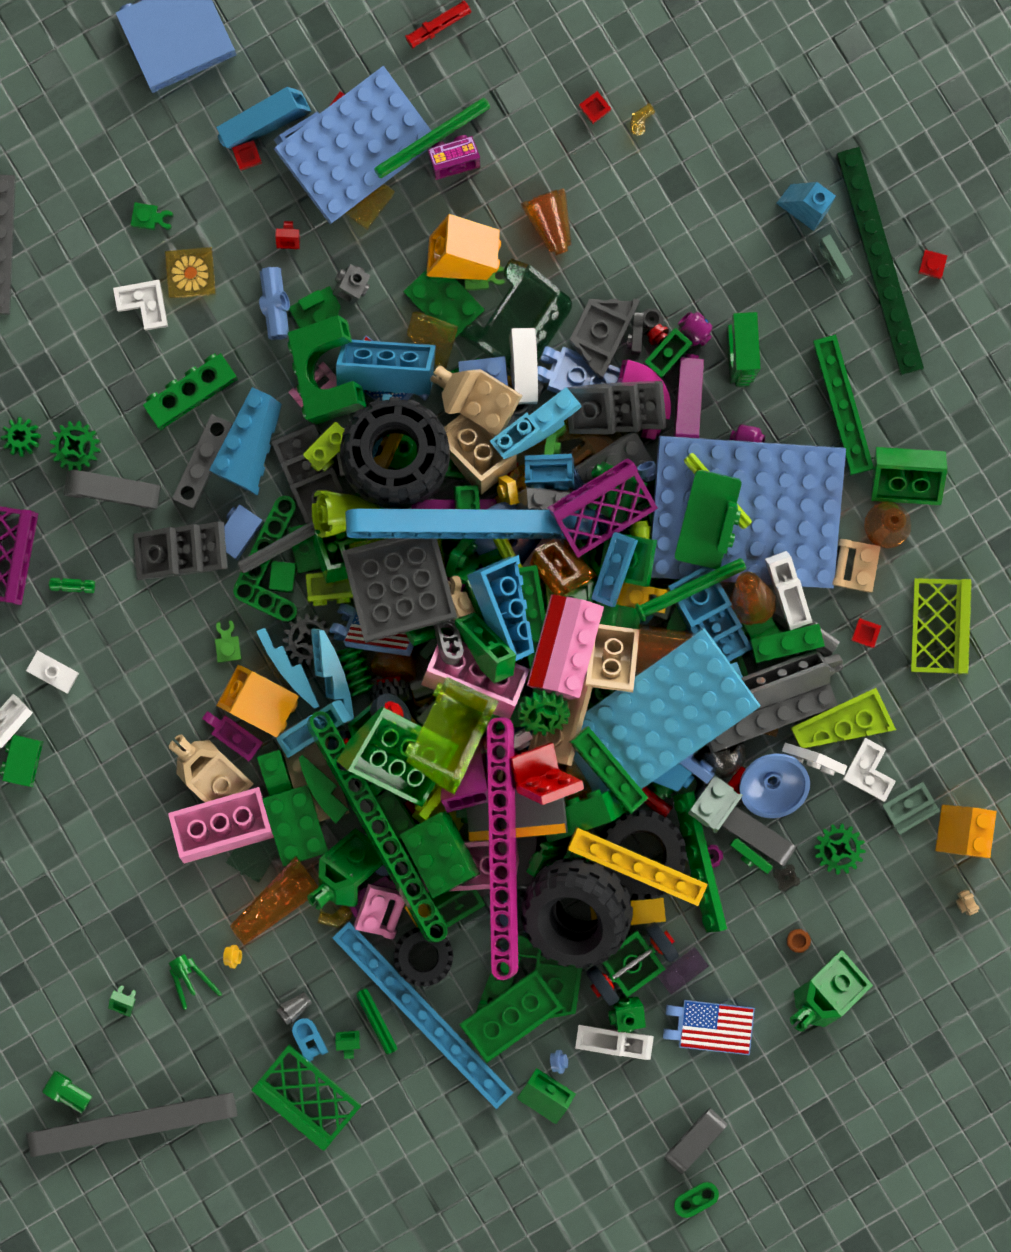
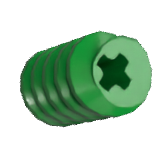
(355, 671)

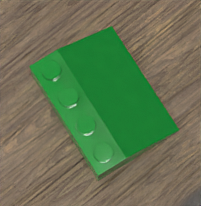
(379, 757)

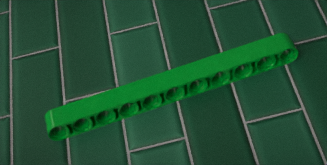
(386, 835)

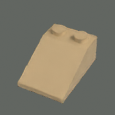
(475, 454)
(613, 659)

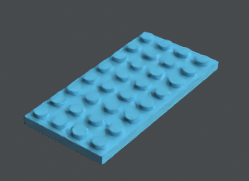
(670, 713)

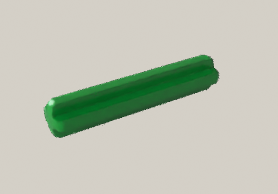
(376, 1021)

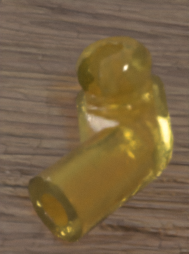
(638, 119)
(517, 473)
(336, 919)

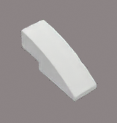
(524, 364)
(788, 590)
(614, 1043)

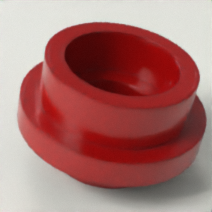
(657, 334)

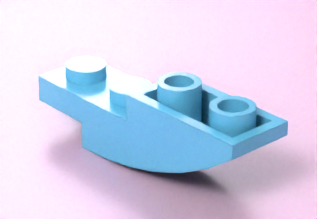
(537, 426)

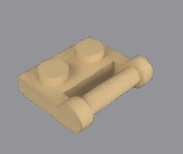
(863, 566)

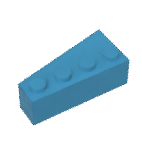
(248, 441)
(502, 603)

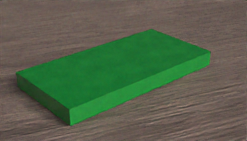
(511, 1015)

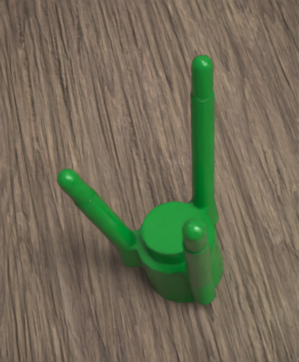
(181, 968)

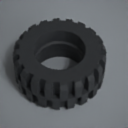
(659, 827)

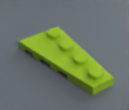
(850, 720)

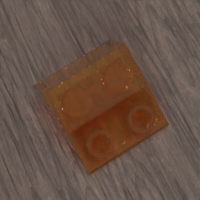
(561, 567)

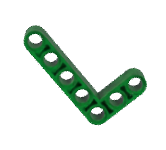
(254, 583)

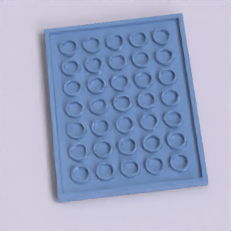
(784, 490)

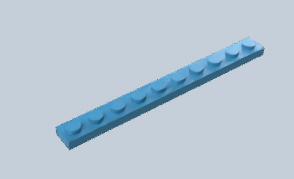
(423, 1015)

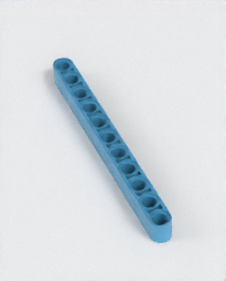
(461, 524)

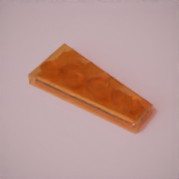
(275, 902)

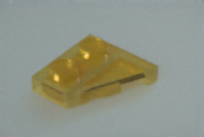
(432, 331)

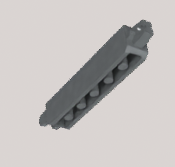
(792, 677)

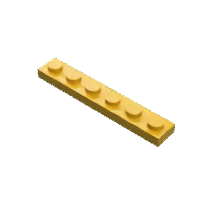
(637, 866)

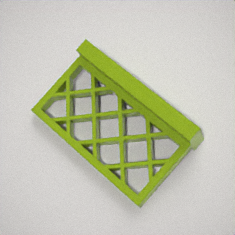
(962, 626)

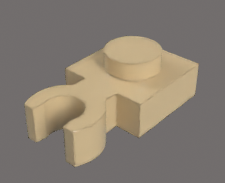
(966, 903)

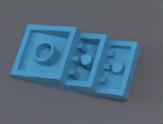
(713, 611)

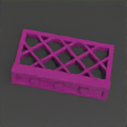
(598, 488)
(20, 553)

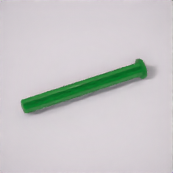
(690, 588)

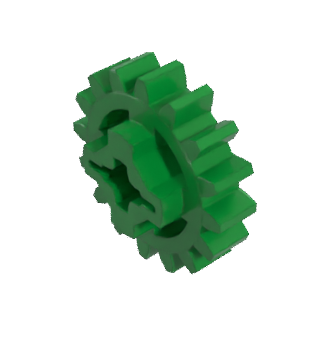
(66, 452)
(543, 713)
(844, 839)

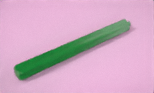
(432, 138)

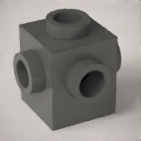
(351, 284)

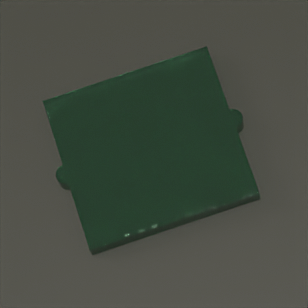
(253, 859)

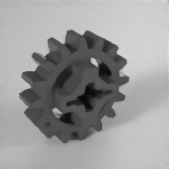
(293, 646)

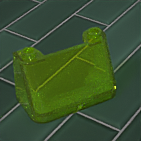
(451, 733)

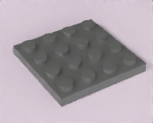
(398, 586)

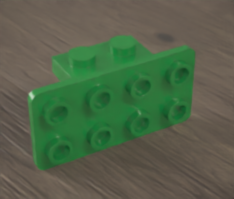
(709, 519)

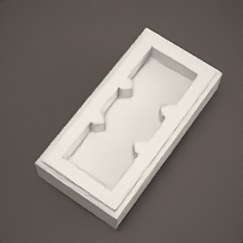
(52, 672)

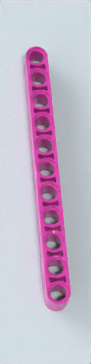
(497, 859)

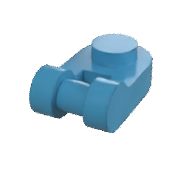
(304, 1031)

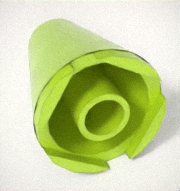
(330, 510)

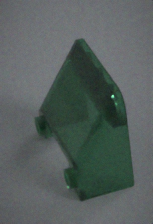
(528, 304)

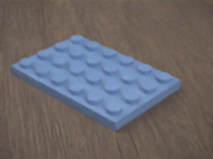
(345, 142)

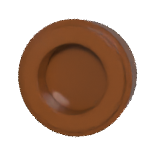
(798, 940)

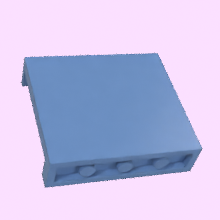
(174, 38)

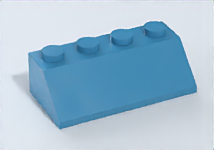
(387, 366)

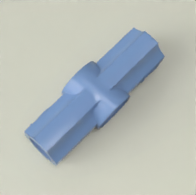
(274, 303)

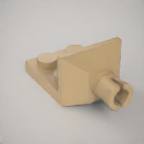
(477, 397)
(207, 770)

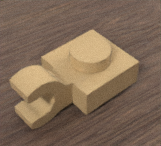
(461, 600)

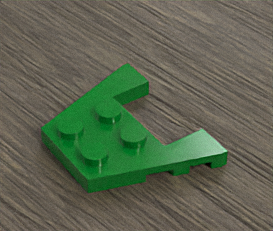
(561, 979)

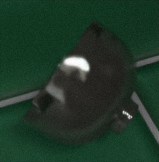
(724, 761)

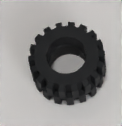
(421, 977)

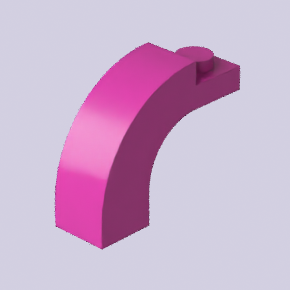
(636, 372)

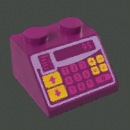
(454, 157)

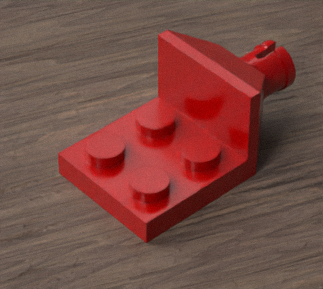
(538, 775)

